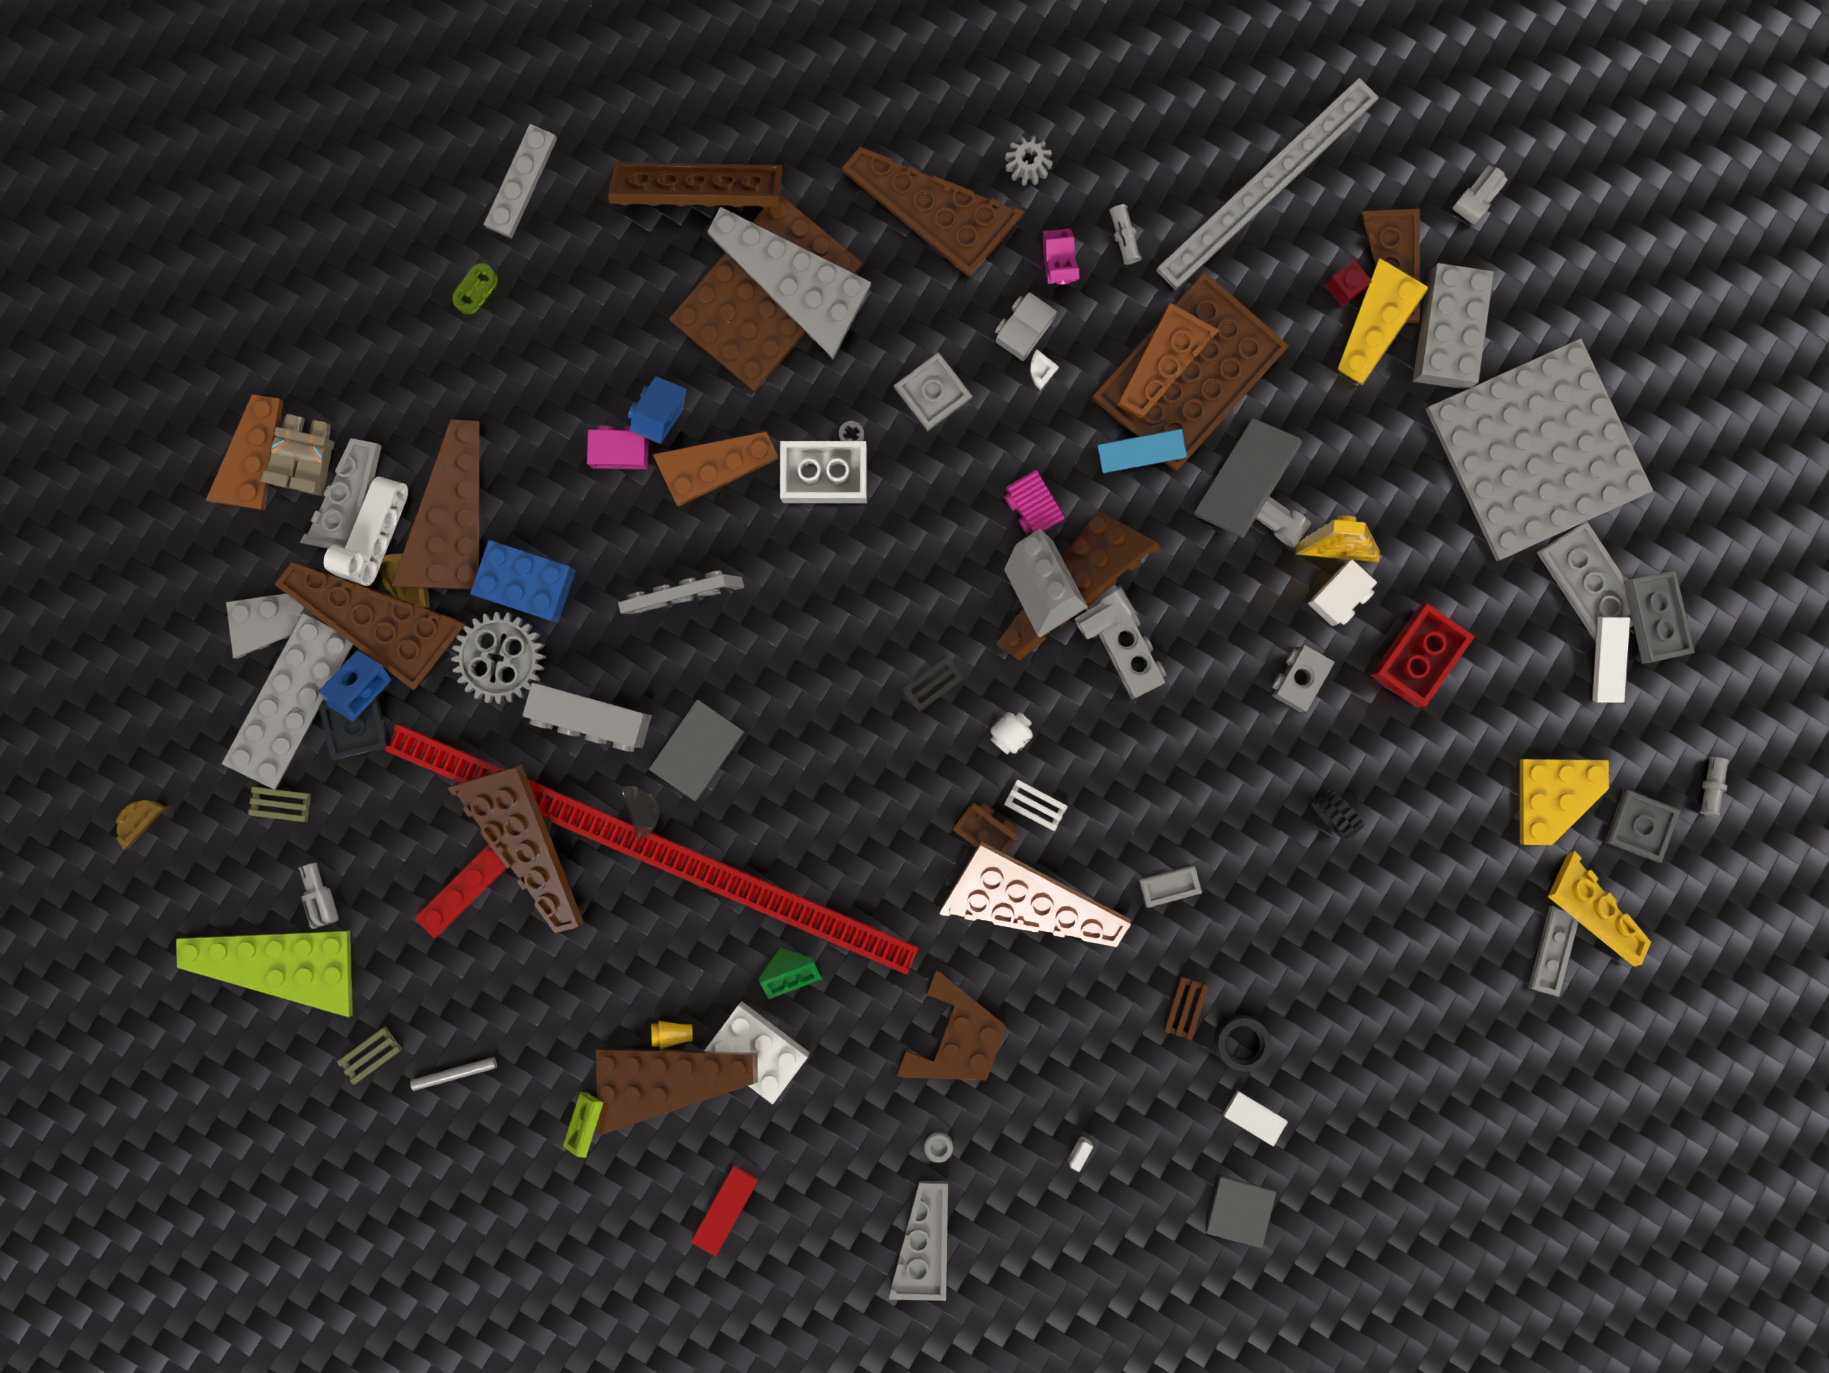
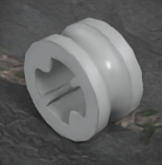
(853, 426)

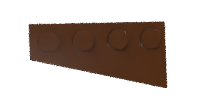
(1396, 240)

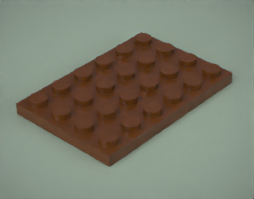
(737, 318)
(1211, 381)

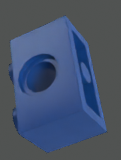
(354, 685)

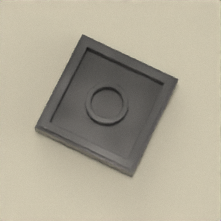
(1642, 826)
(1240, 1211)

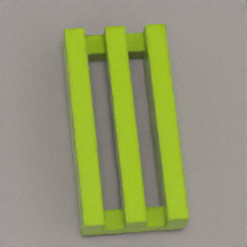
(583, 1124)

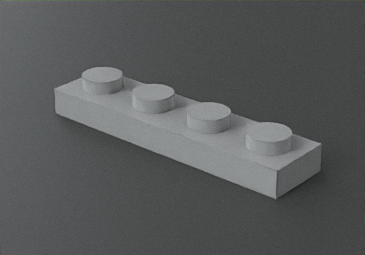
(520, 181)

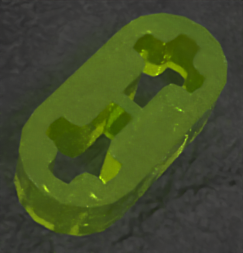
(469, 285)

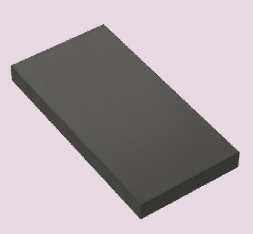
(1248, 477)

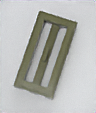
(256, 801)
(350, 1069)

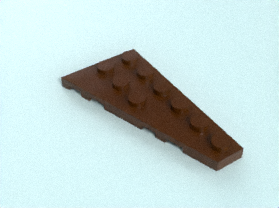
(655, 1082)

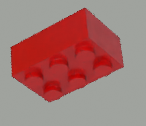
(1422, 655)

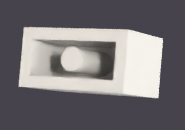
(1343, 593)

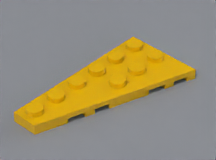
(1341, 540)

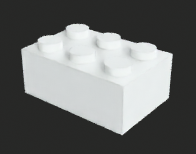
(823, 471)
(777, 1053)

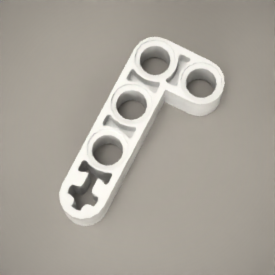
(370, 534)

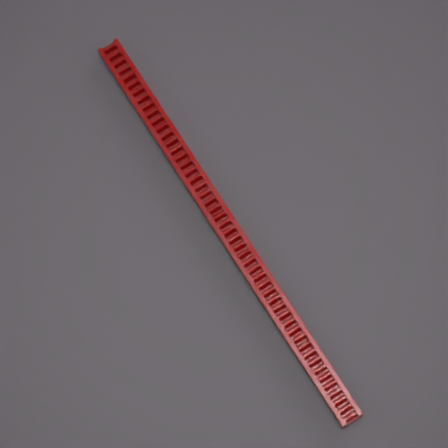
(669, 855)

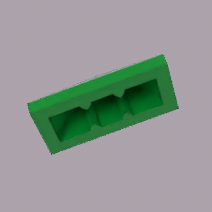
(788, 972)

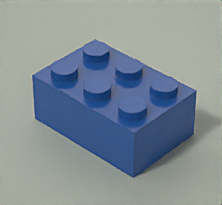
(523, 581)

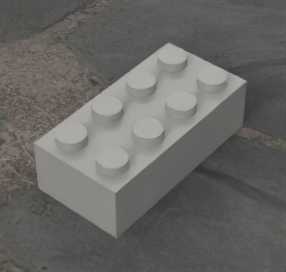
(1453, 326)
(585, 715)

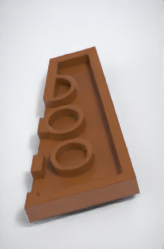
(1169, 351)

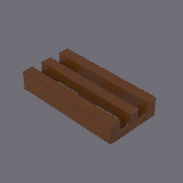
(1196, 1011)

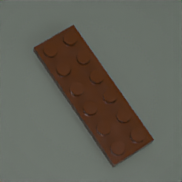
(695, 184)

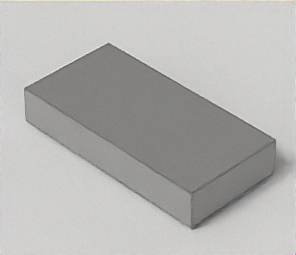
(1170, 886)

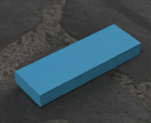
(1142, 450)

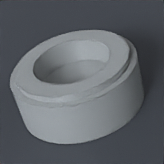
(938, 1146)

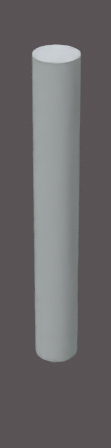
(453, 1073)

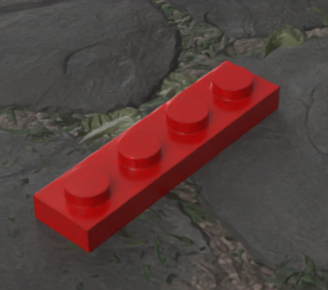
(461, 892)

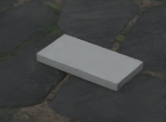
(1587, 576)

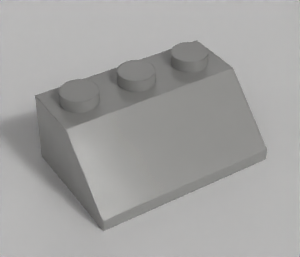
(1043, 583)

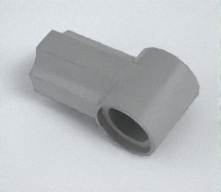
(1477, 199)
(1287, 524)
(1109, 612)

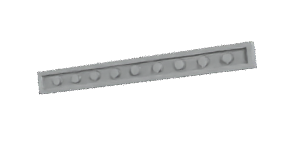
(1267, 184)

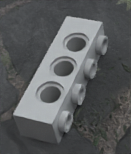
(1135, 682)

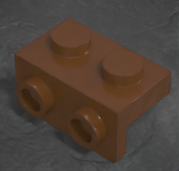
(979, 826)

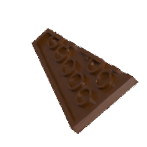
(940, 212)
(445, 531)
(1095, 562)
(386, 628)
(519, 837)

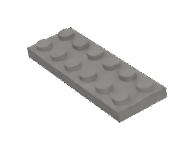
(287, 702)

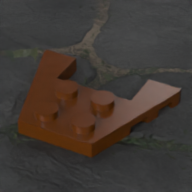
(967, 1043)

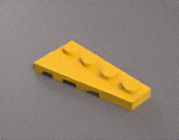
(1382, 315)
(1585, 900)

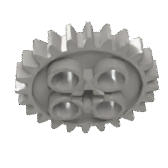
(473, 652)

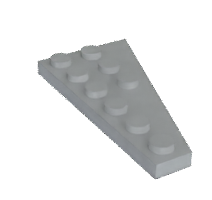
(803, 284)

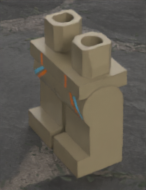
(298, 458)

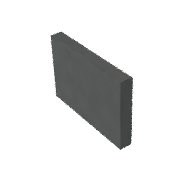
(1659, 616)
(696, 750)

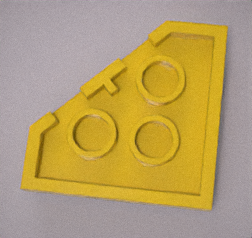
(1557, 795)

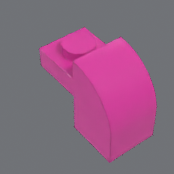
(1060, 256)

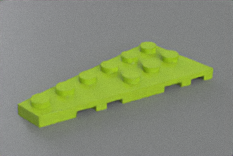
(292, 966)

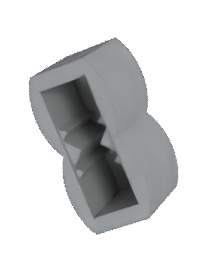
(1025, 326)

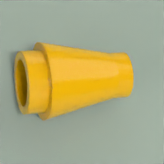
(670, 1034)

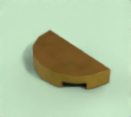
(135, 820)

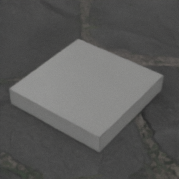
(933, 391)

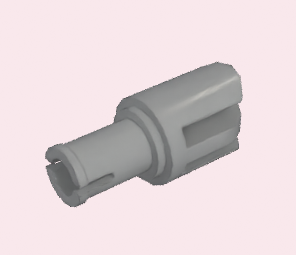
(317, 899)

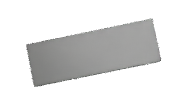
(1553, 951)

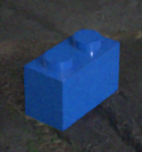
(657, 409)

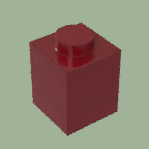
(1348, 283)

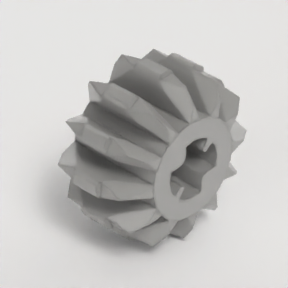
(1033, 151)

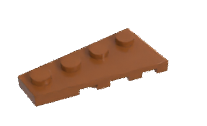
(248, 456)
(708, 466)

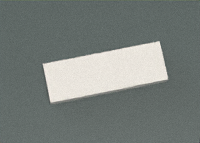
(1611, 659)

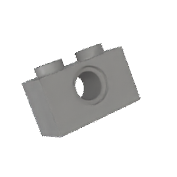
(1316, 670)

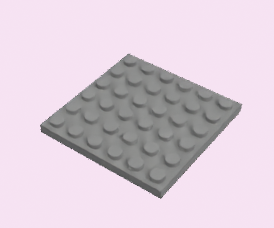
(1539, 449)

